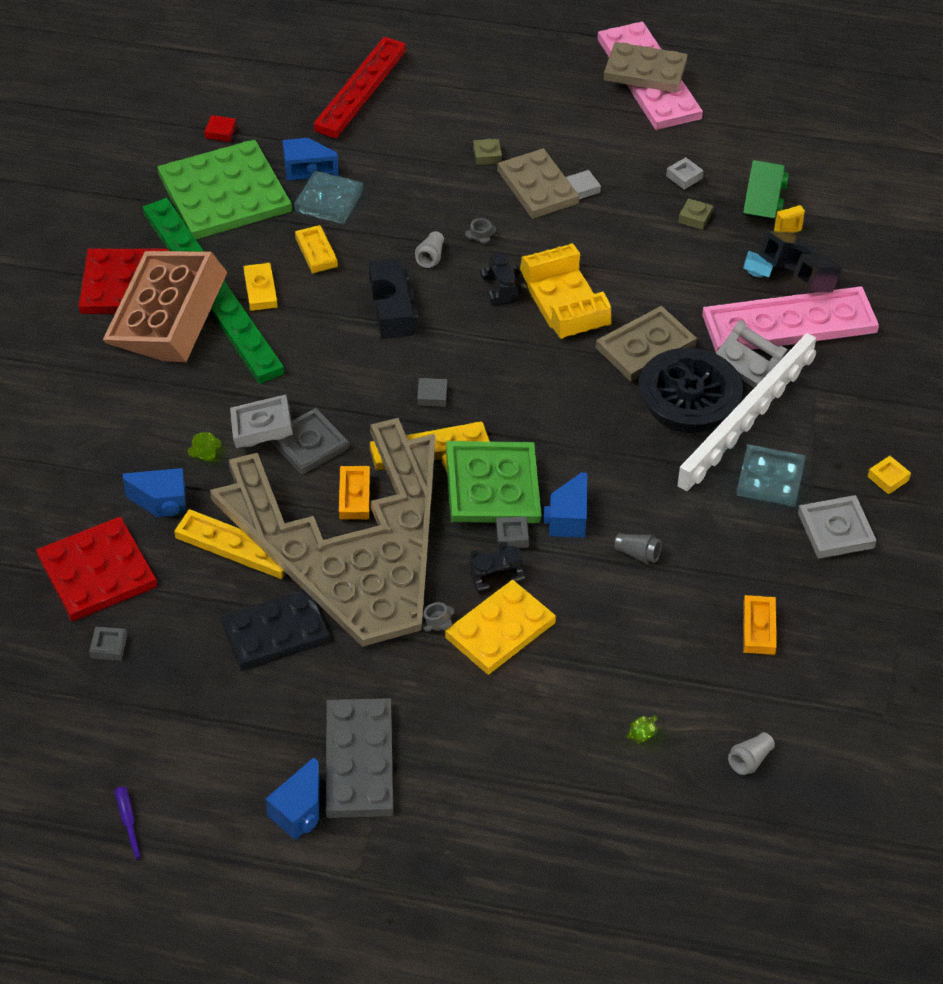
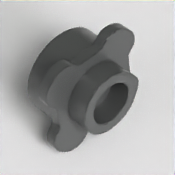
(480, 230)
(437, 617)

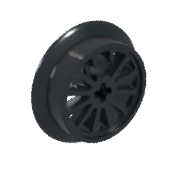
(684, 399)

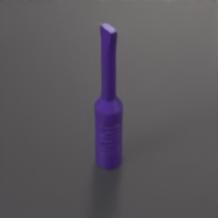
(127, 817)

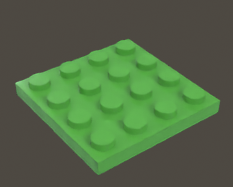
(224, 189)

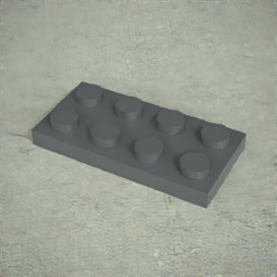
(359, 758)

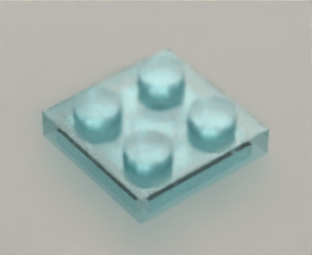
(329, 197)
(771, 475)

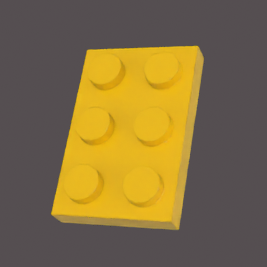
(500, 627)

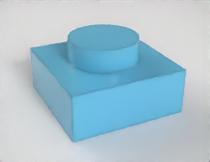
(757, 265)

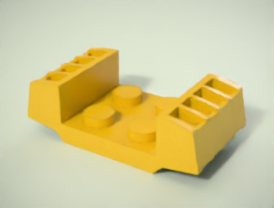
(563, 291)

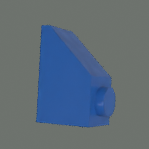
(306, 156)
(157, 491)
(568, 509)
(296, 801)

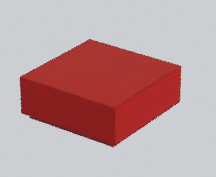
(220, 128)

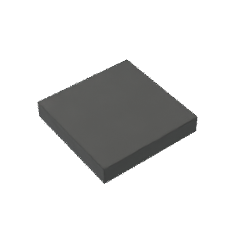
(312, 442)

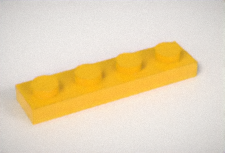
(467, 432)
(226, 542)

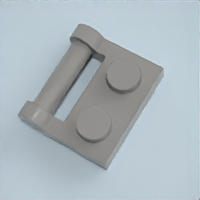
(749, 364)

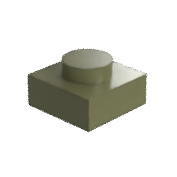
(487, 151)
(695, 214)

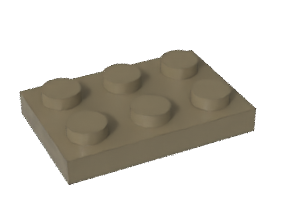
(645, 67)
(538, 183)
(642, 339)

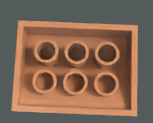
(166, 304)

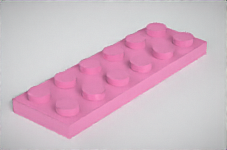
(660, 106)
(791, 317)

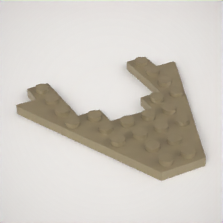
(362, 578)

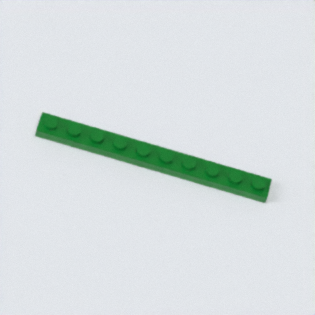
(226, 308)

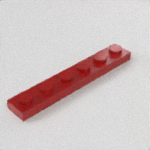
(359, 87)

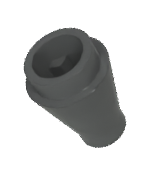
(639, 546)

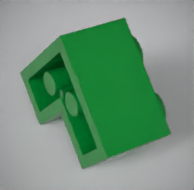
(764, 189)

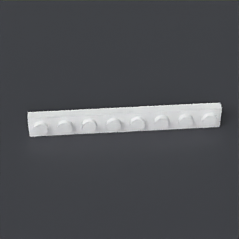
(743, 416)

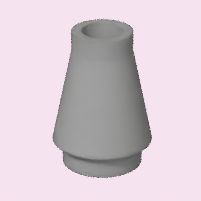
(429, 251)
(749, 754)

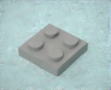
(261, 421)
(837, 526)

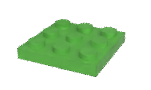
(492, 481)

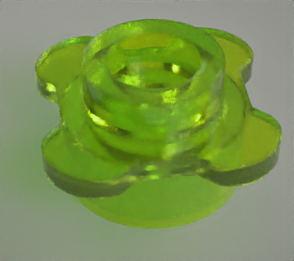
(204, 446)
(643, 729)

